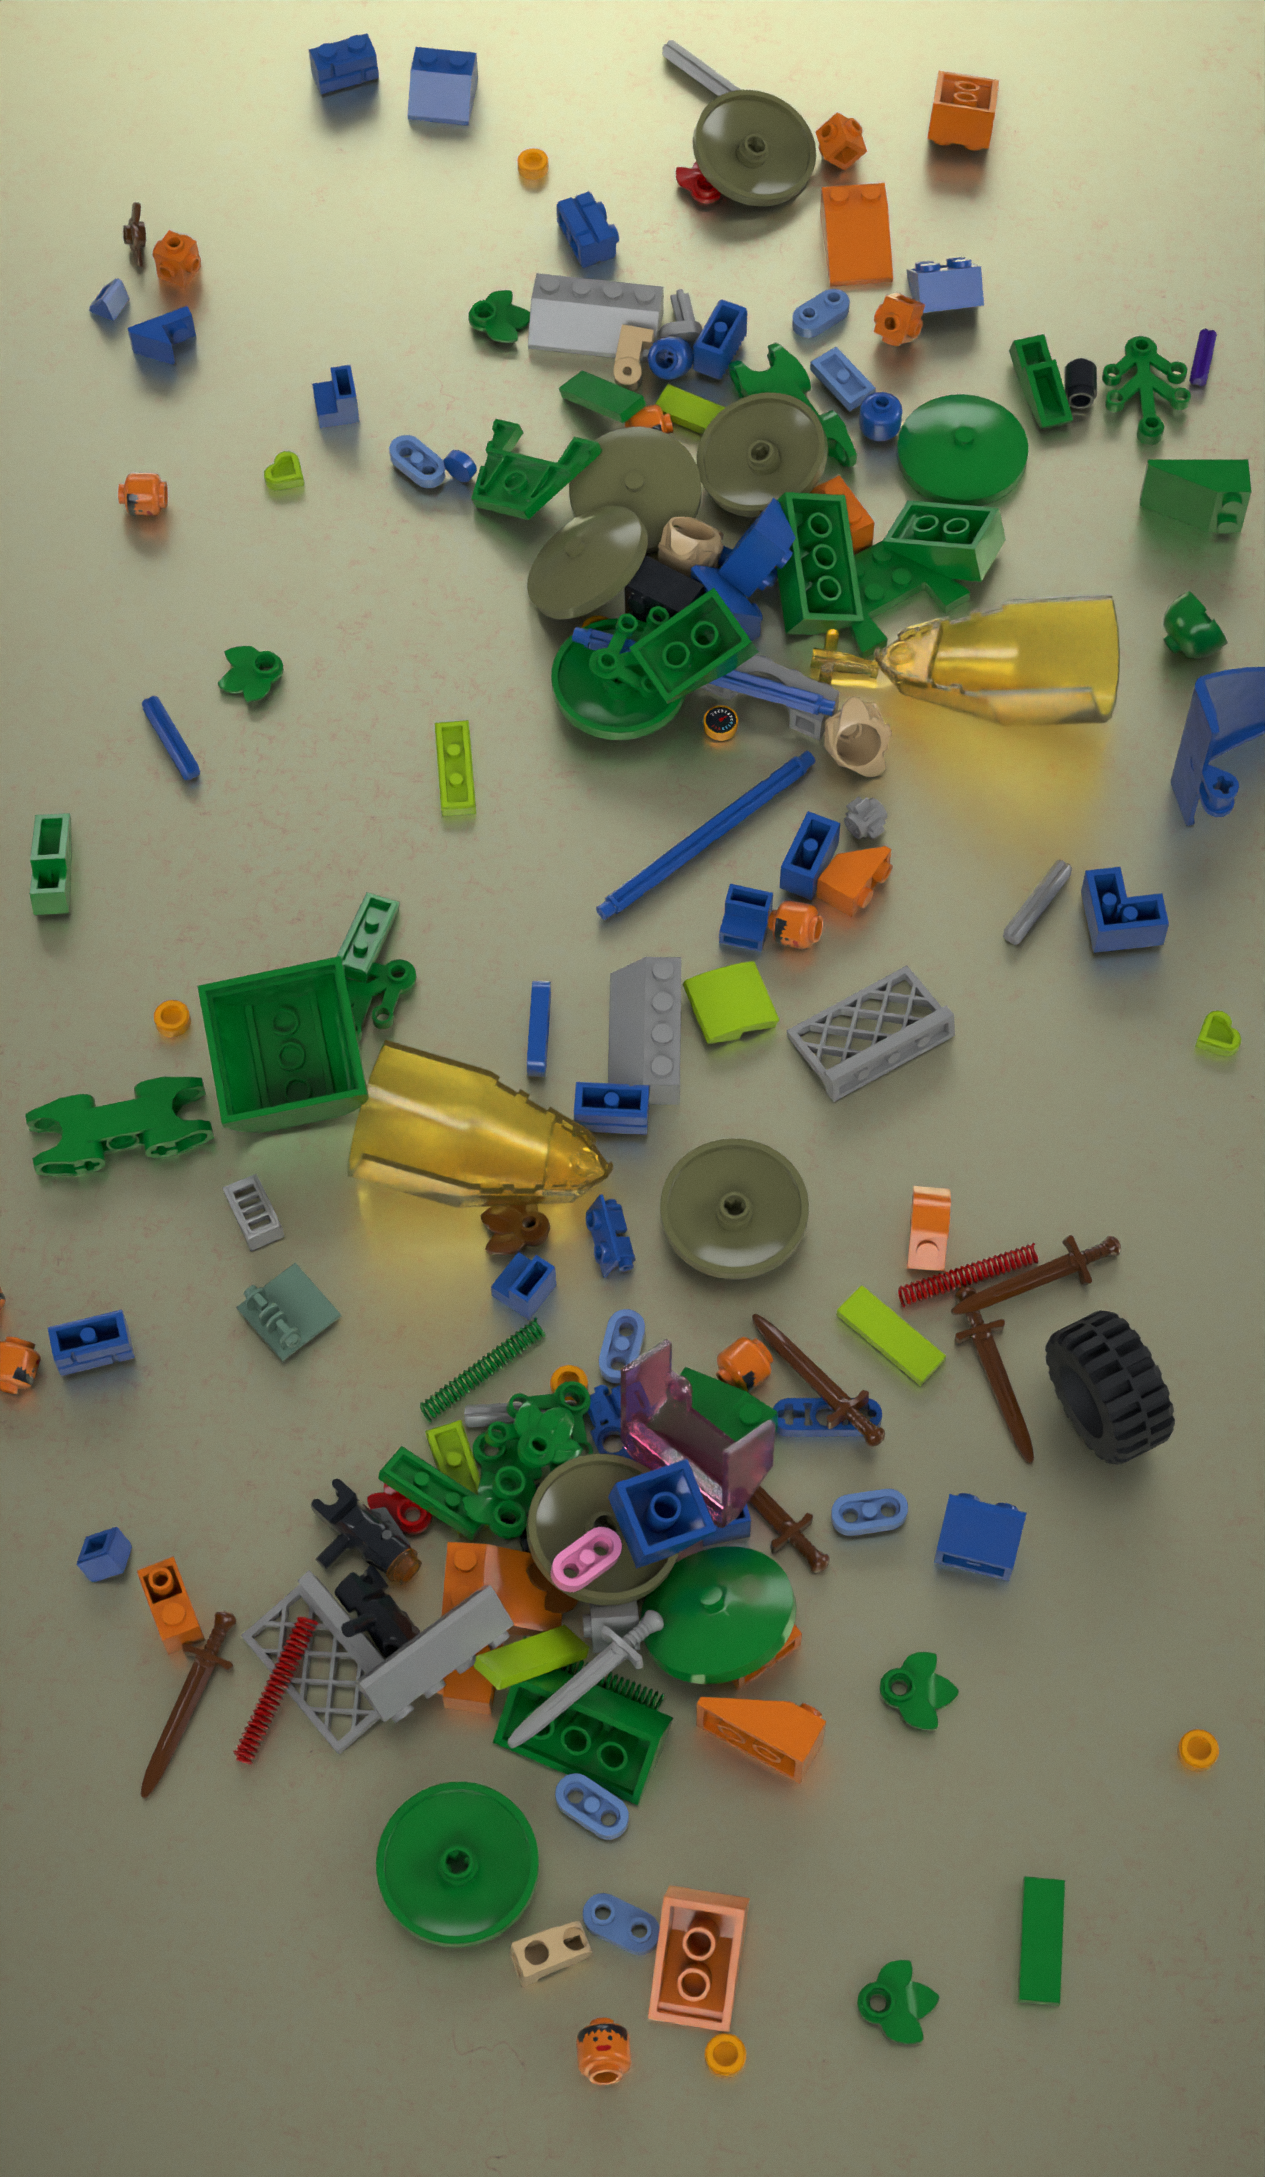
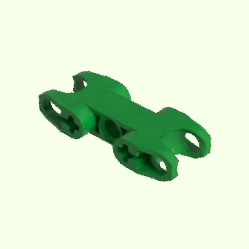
(790, 378)
(94, 1130)

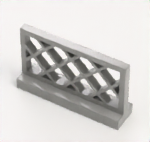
(886, 1050)
(359, 1648)

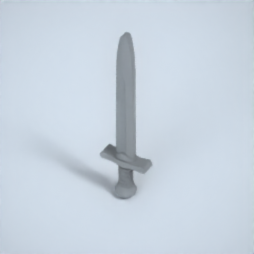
(590, 1675)

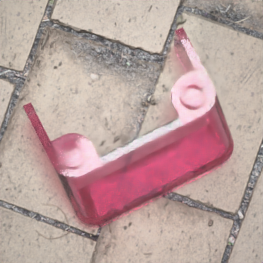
(665, 1429)

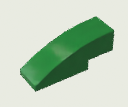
(1040, 381)
(51, 864)

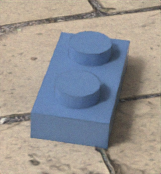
(842, 378)

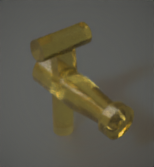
(832, 661)

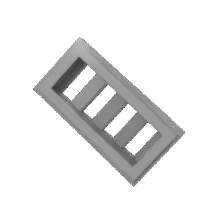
(261, 1235)

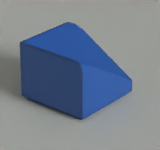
(104, 1554)

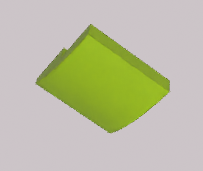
(730, 1002)

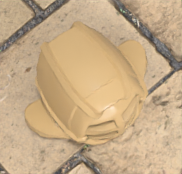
(689, 545)
(858, 737)

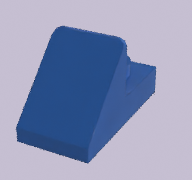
(157, 335)

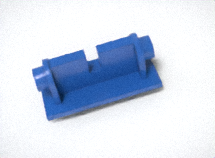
(605, 1221)

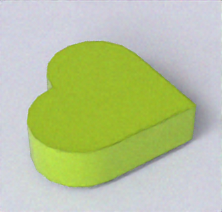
(284, 473)
(1218, 1035)

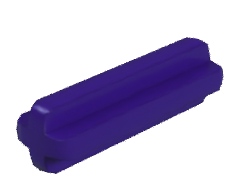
(1203, 357)

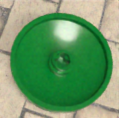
(962, 450)
(606, 708)
(721, 1615)
(457, 1864)

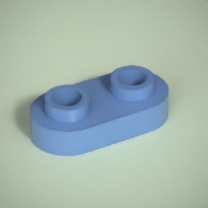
(825, 311)
(421, 461)
(619, 1347)
(867, 1509)
(593, 1807)
(619, 1925)

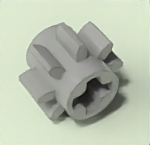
(865, 818)

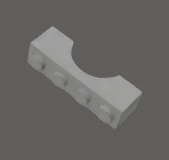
(801, 721)

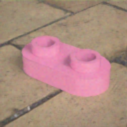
(583, 1559)

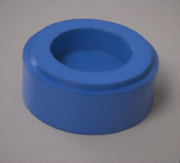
(460, 466)

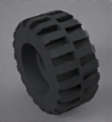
(1110, 1387)

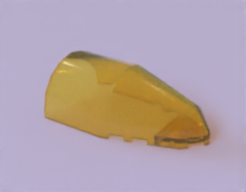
(1014, 663)
(466, 1137)

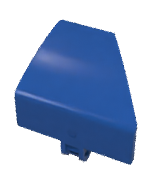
(1222, 715)

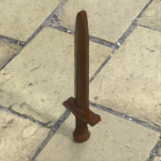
(1065, 1265)
(995, 1371)
(828, 1390)
(788, 1530)
(188, 1698)

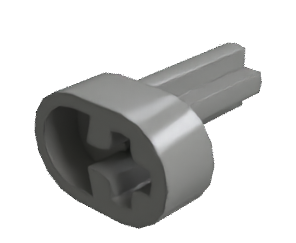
(685, 323)

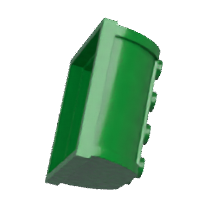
(283, 1047)

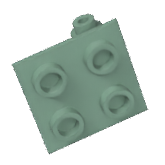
(287, 1311)

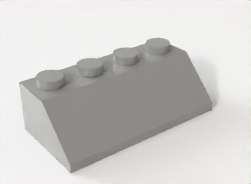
(589, 313)
(647, 1027)
(435, 1653)

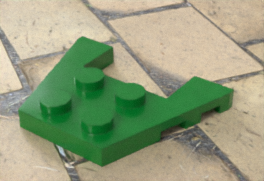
(521, 483)
(890, 579)

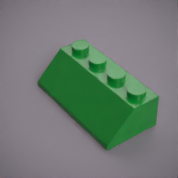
(820, 577)
(597, 1736)

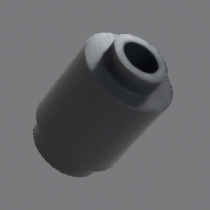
(1080, 383)

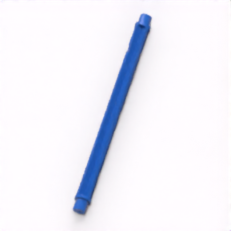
(735, 680)
(705, 835)

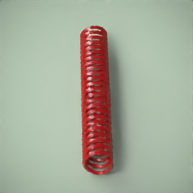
(968, 1277)
(250, 1734)

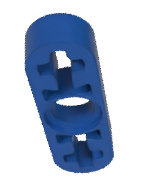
(538, 1029)
(815, 1429)

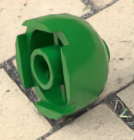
(1191, 629)

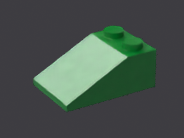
(1199, 492)
(948, 537)
(693, 647)
(727, 1406)

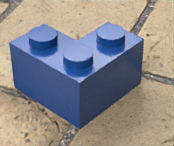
(1120, 920)

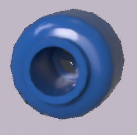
(660, 357)
(880, 416)

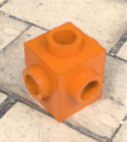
(841, 141)
(177, 258)
(898, 319)

